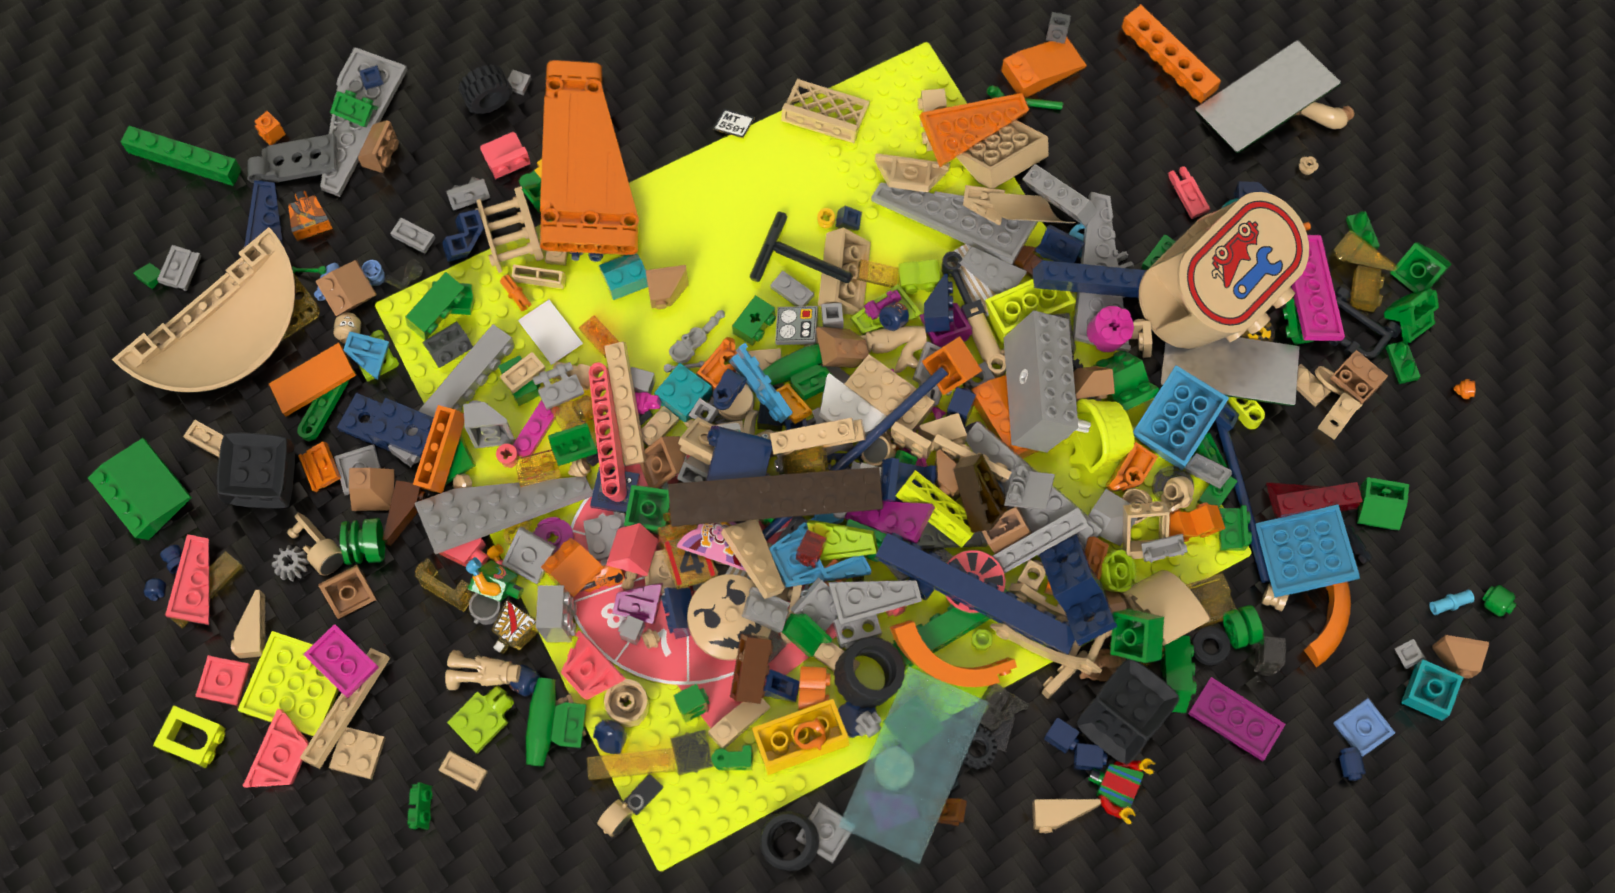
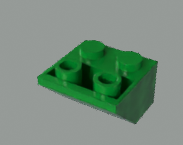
(1382, 503)

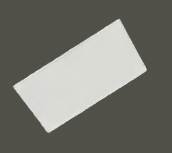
(550, 332)

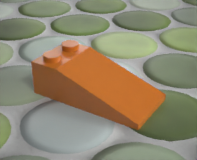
(1041, 66)

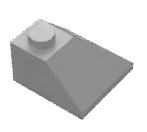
(1109, 515)

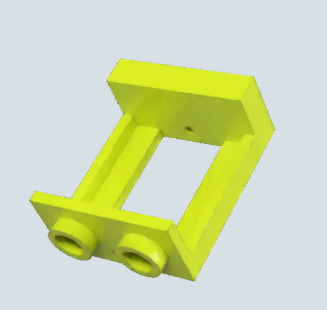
(171, 727)

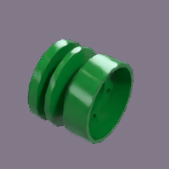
(358, 541)

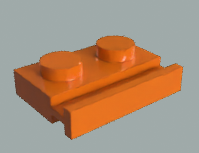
(319, 466)

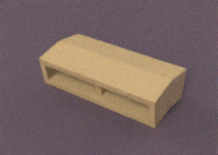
(539, 273)

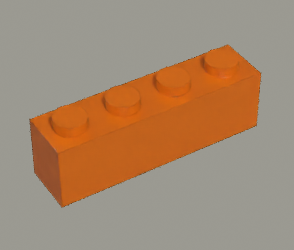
(439, 449)

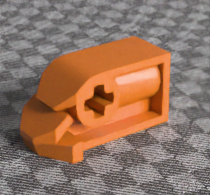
(714, 367)
(1135, 463)

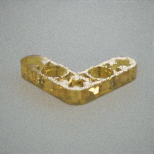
(301, 306)

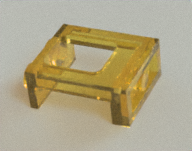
(459, 597)

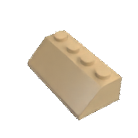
(844, 251)

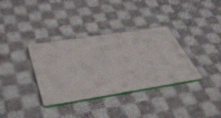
(1267, 96)
(1240, 368)

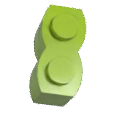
(919, 276)

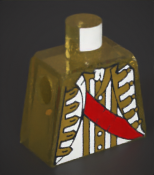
(513, 627)

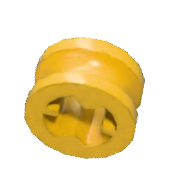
(826, 224)

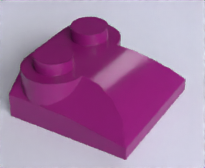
(959, 327)

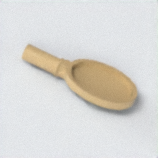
(1323, 375)

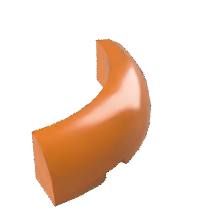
(1335, 625)

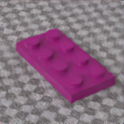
(1236, 719)

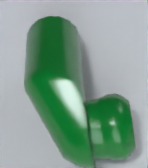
(994, 92)

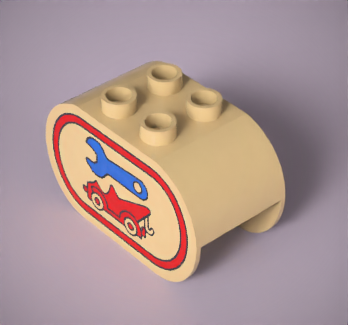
(1226, 272)

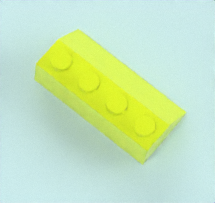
(1014, 305)

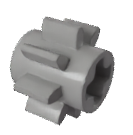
(868, 724)

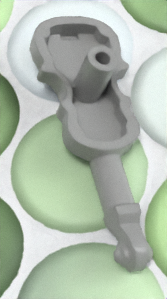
(683, 350)

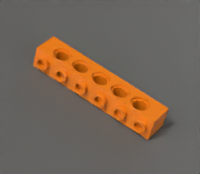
(1169, 44)

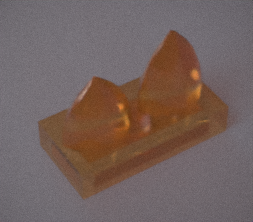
(597, 334)

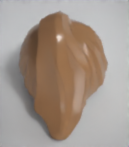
(1108, 664)

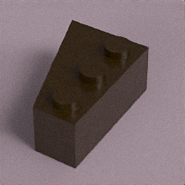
(979, 493)

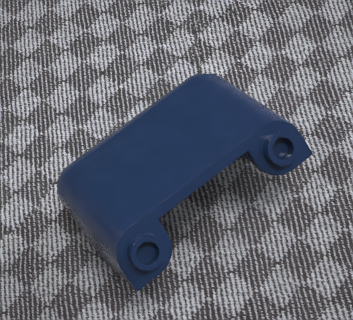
(737, 454)

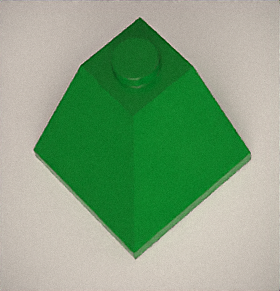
(1420, 268)

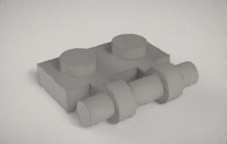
(561, 391)

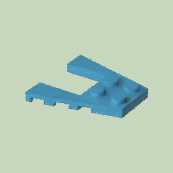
(765, 391)
(796, 574)

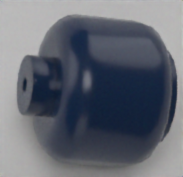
(154, 589)

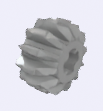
(287, 556)

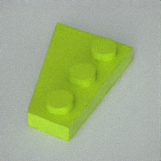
(866, 324)
(844, 540)

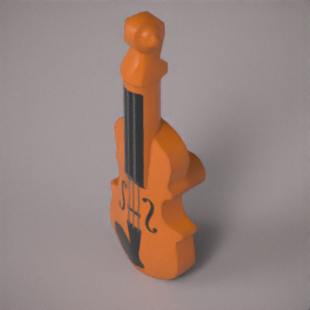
(606, 577)

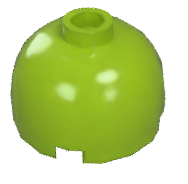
(1117, 571)

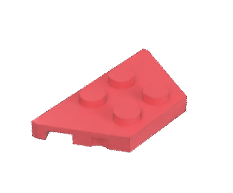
(589, 669)
(278, 755)

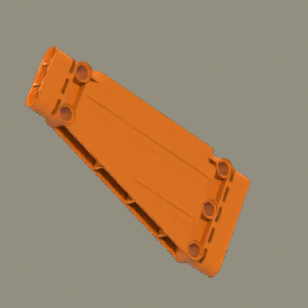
(583, 167)

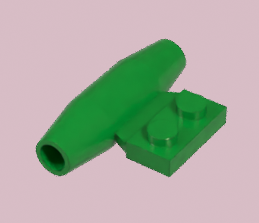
(802, 370)
(550, 723)

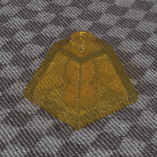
(807, 460)

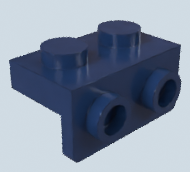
(1059, 246)

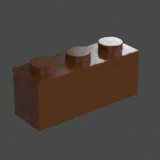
(751, 668)

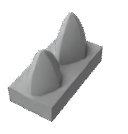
(468, 194)

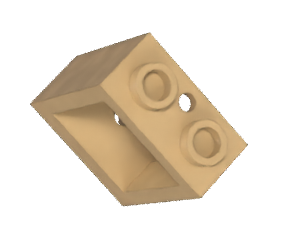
(1135, 510)

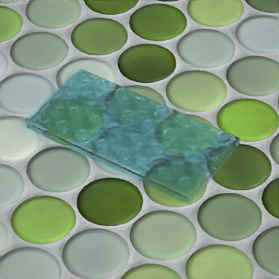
(913, 765)

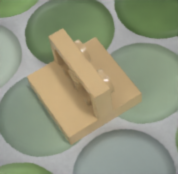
(695, 441)

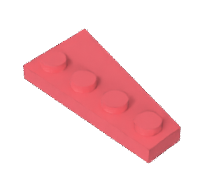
(191, 586)

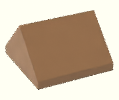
(347, 591)

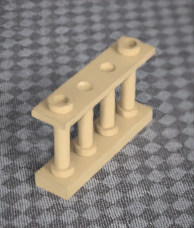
(526, 232)
(824, 434)

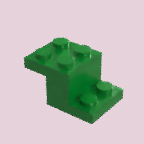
(1130, 380)

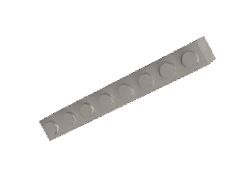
(464, 379)

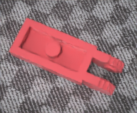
(1189, 193)

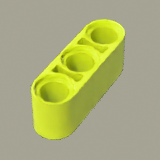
(1249, 408)

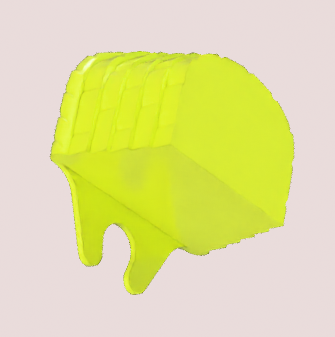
(1108, 437)

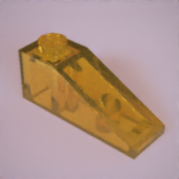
(1360, 252)

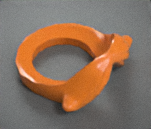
(816, 743)

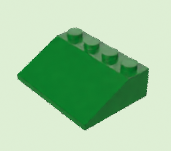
(140, 489)

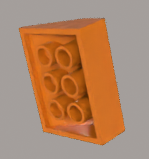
(993, 408)

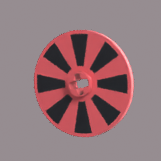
(983, 566)

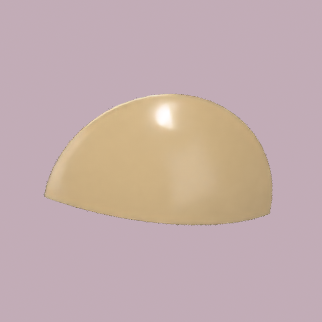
(224, 329)

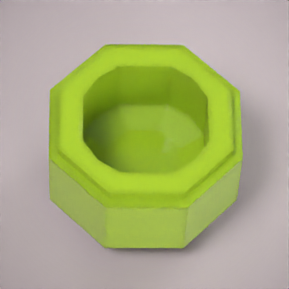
(982, 639)

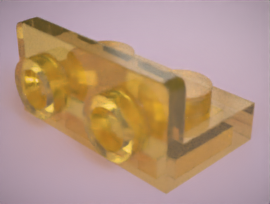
(537, 468)

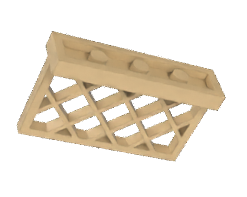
(821, 121)

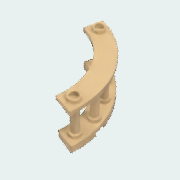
(1027, 594)

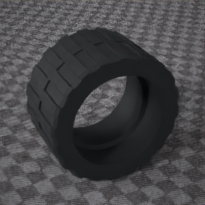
(888, 659)

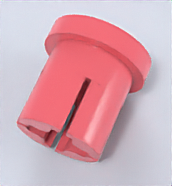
(504, 451)

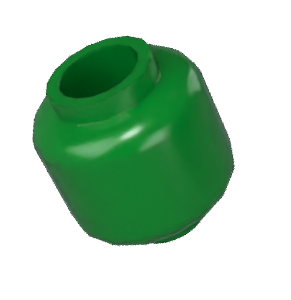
(1499, 600)

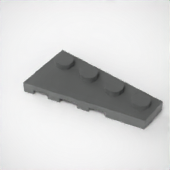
(935, 538)

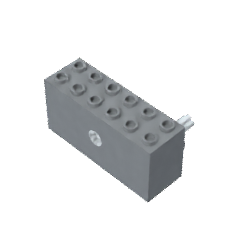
(1041, 383)

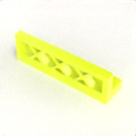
(949, 524)

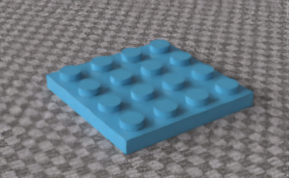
(1307, 551)

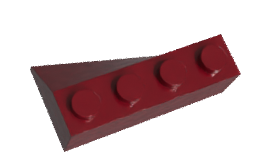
(1296, 499)

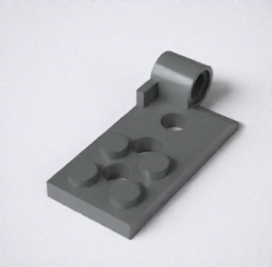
(265, 167)

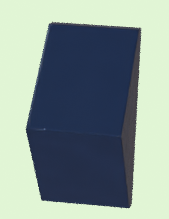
(781, 686)

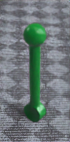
(322, 270)

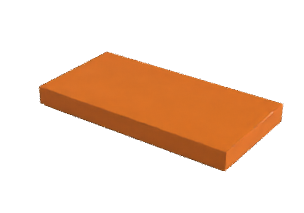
(312, 379)

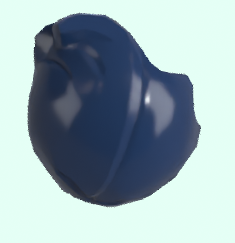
(610, 736)

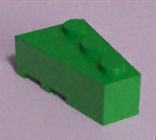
(435, 306)
(1179, 669)

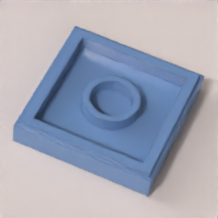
(1364, 727)

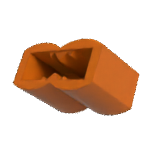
(812, 686)

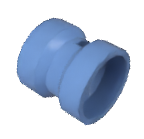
(372, 268)

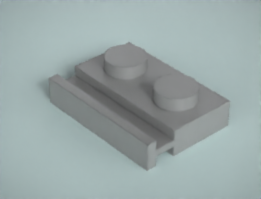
(179, 268)
(766, 612)

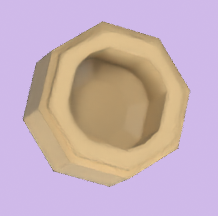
(462, 481)

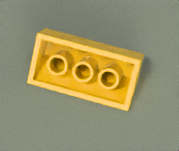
(777, 740)

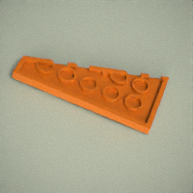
(966, 125)

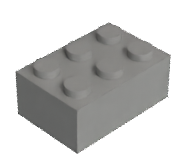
(555, 613)

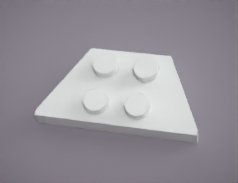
(843, 403)

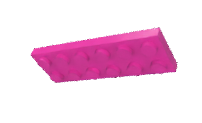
(1316, 297)

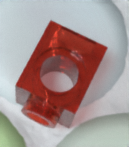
(810, 549)

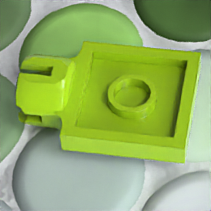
(482, 718)

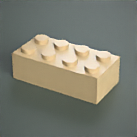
(887, 391)

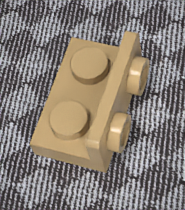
(1143, 333)

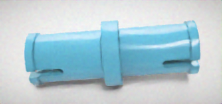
(1451, 602)

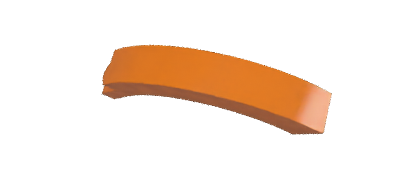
(917, 652)

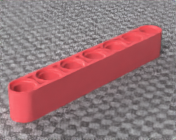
(612, 440)

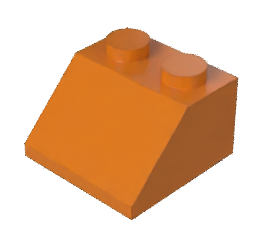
(572, 566)

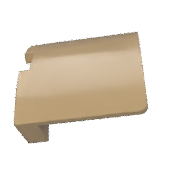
(1167, 597)

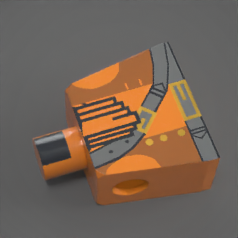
(307, 216)

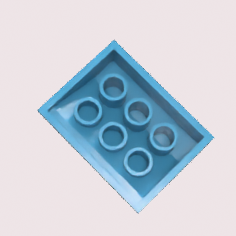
(1179, 417)

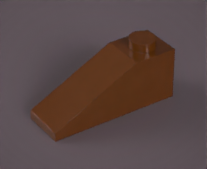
(402, 509)

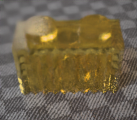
(1366, 288)

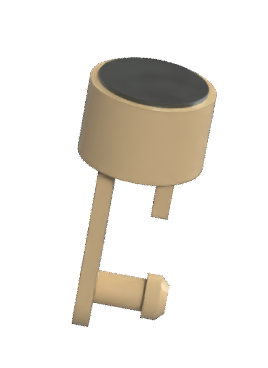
(325, 554)

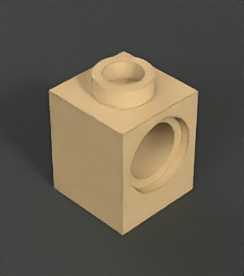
(1036, 567)

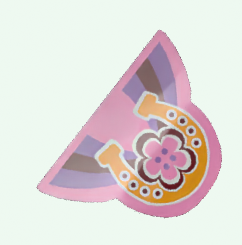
(710, 543)

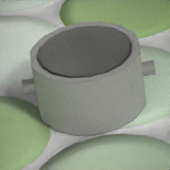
(484, 609)

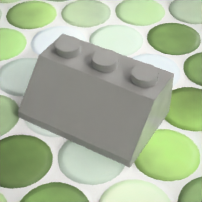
(486, 425)

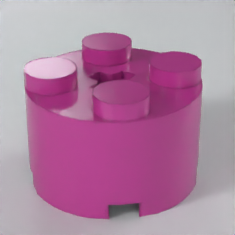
(1110, 328)

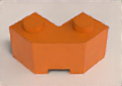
(1200, 522)

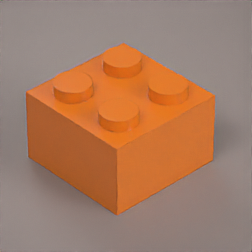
(956, 361)

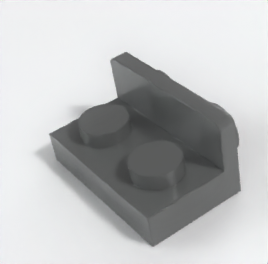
(448, 344)

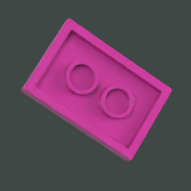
(341, 661)

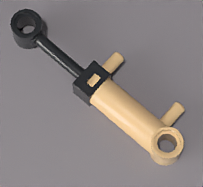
(975, 315)

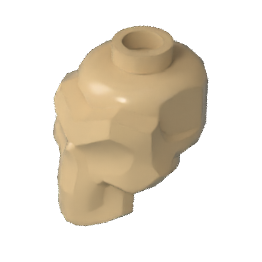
(1177, 493)

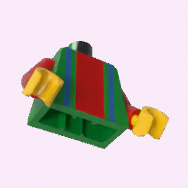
(1120, 786)

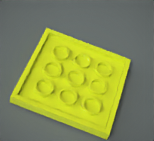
(289, 683)

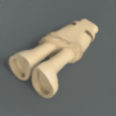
(489, 671)

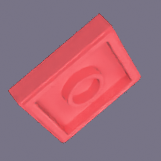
(223, 680)

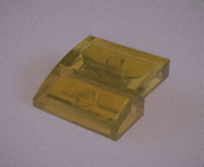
(1214, 597)

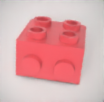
(505, 155)

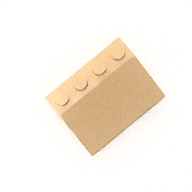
(1005, 154)

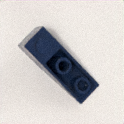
(937, 307)

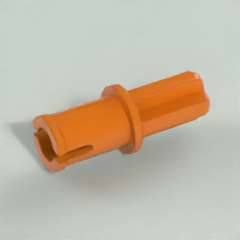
(515, 292)

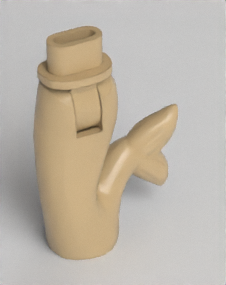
(885, 341)

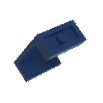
(895, 475)

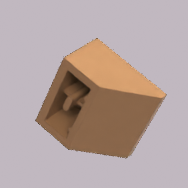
(378, 147)
(1359, 377)
(1093, 382)
(1007, 530)

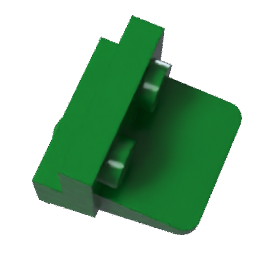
(1414, 313)

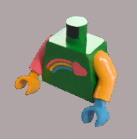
(493, 578)

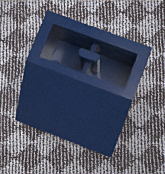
(676, 604)

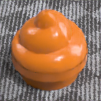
(1466, 389)

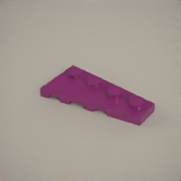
(896, 517)

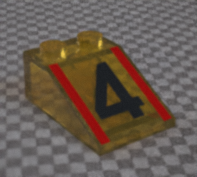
(683, 565)

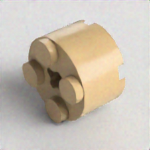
(632, 714)

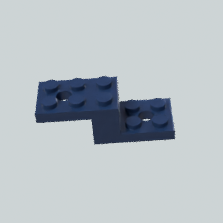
(387, 424)
(1078, 590)

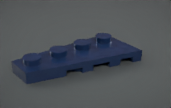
(263, 211)

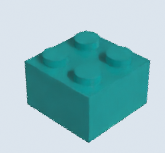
(682, 391)
(1432, 690)

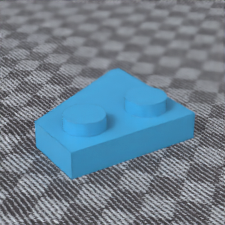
(367, 352)

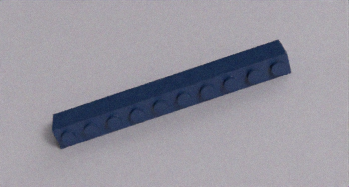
(975, 594)

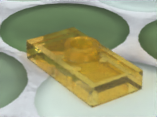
(877, 273)

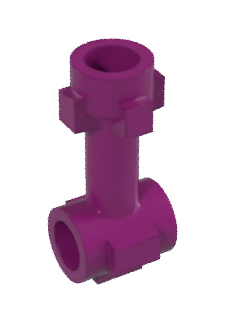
(873, 309)

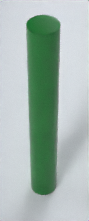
(1044, 103)

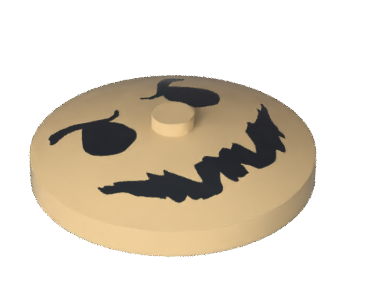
(717, 618)

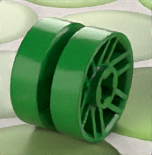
(1243, 626)

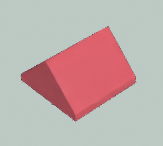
(633, 549)

